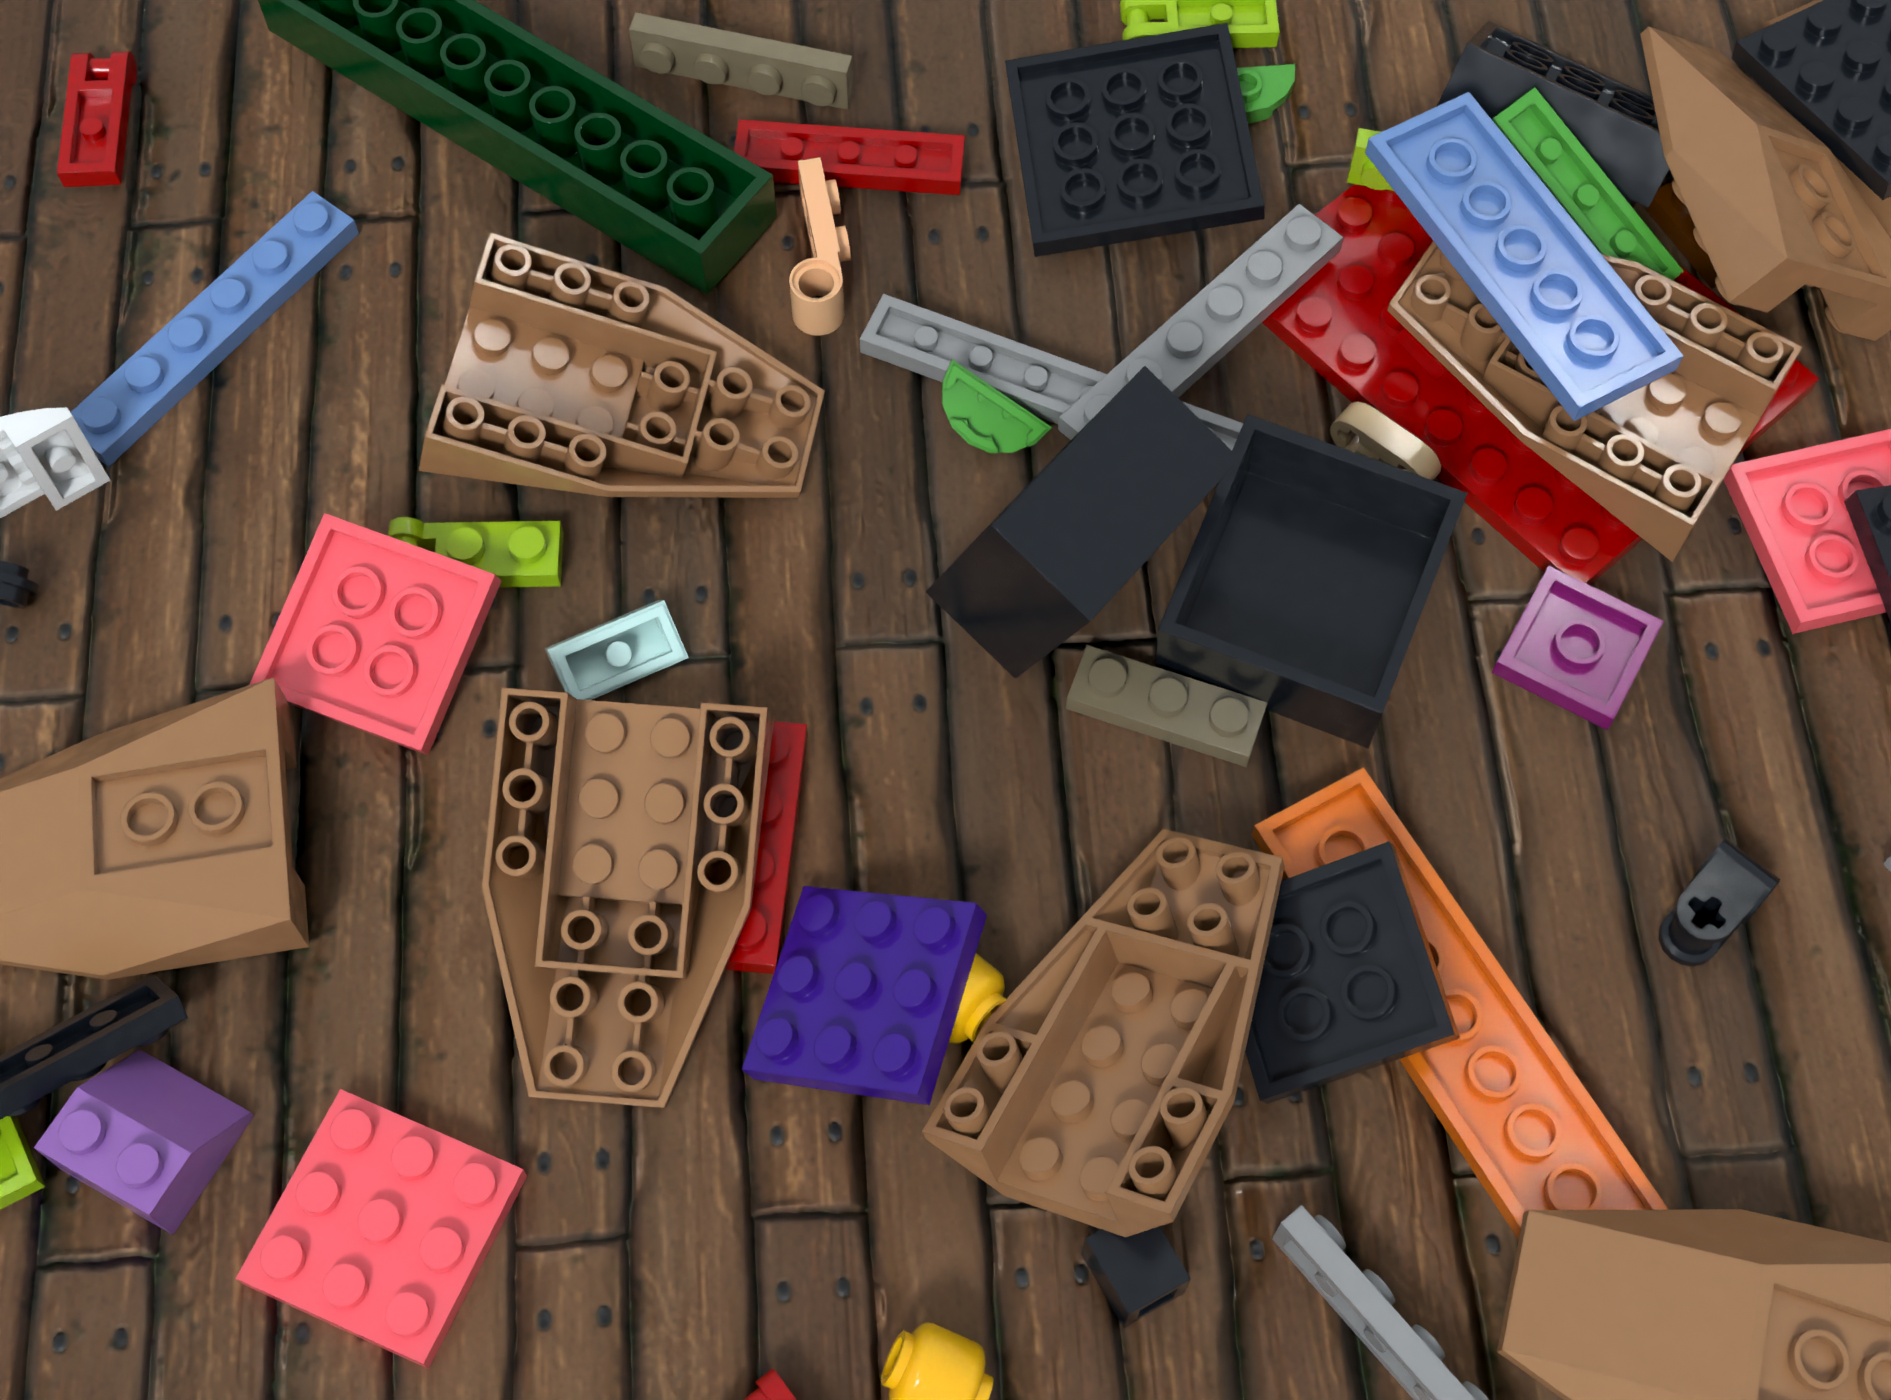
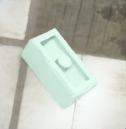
(617, 652)

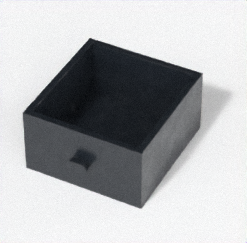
(1083, 525)
(1308, 579)

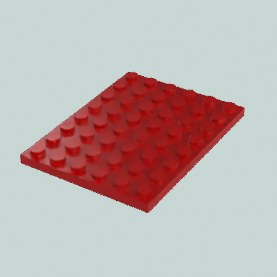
(1348, 337)

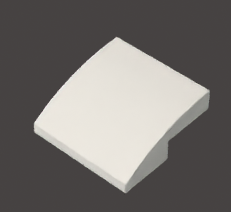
(45, 455)

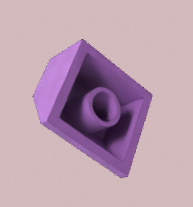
(145, 1137)

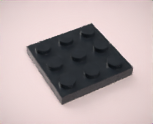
(1344, 978)

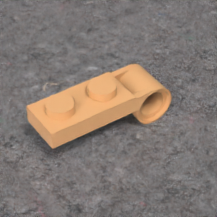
(829, 248)

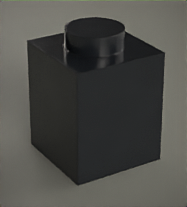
(1135, 1271)

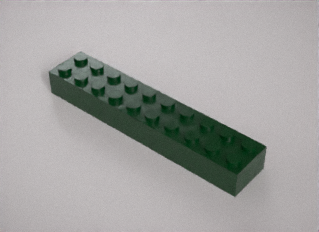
(546, 124)

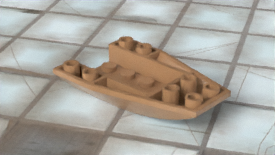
(1121, 1043)

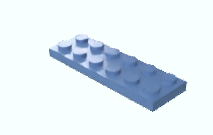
(1523, 256)

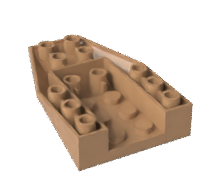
(1765, 191)
(612, 389)
(1646, 455)
(155, 844)
(618, 882)
(1698, 1307)

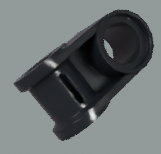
(1718, 900)

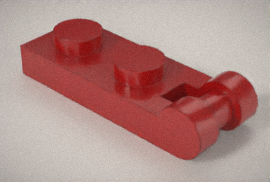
(96, 119)

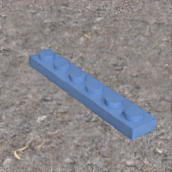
(212, 326)

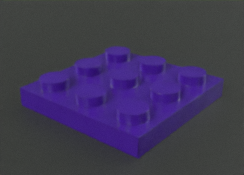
(866, 993)

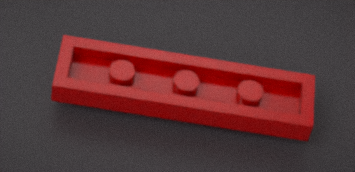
(856, 155)
(762, 933)

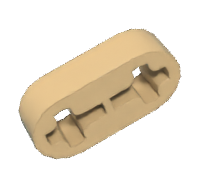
(1378, 437)

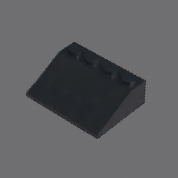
(1604, 115)

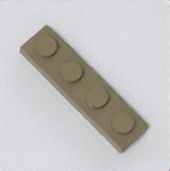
(742, 61)

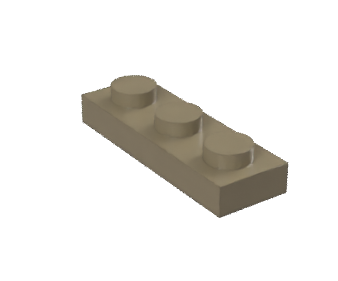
(1166, 705)

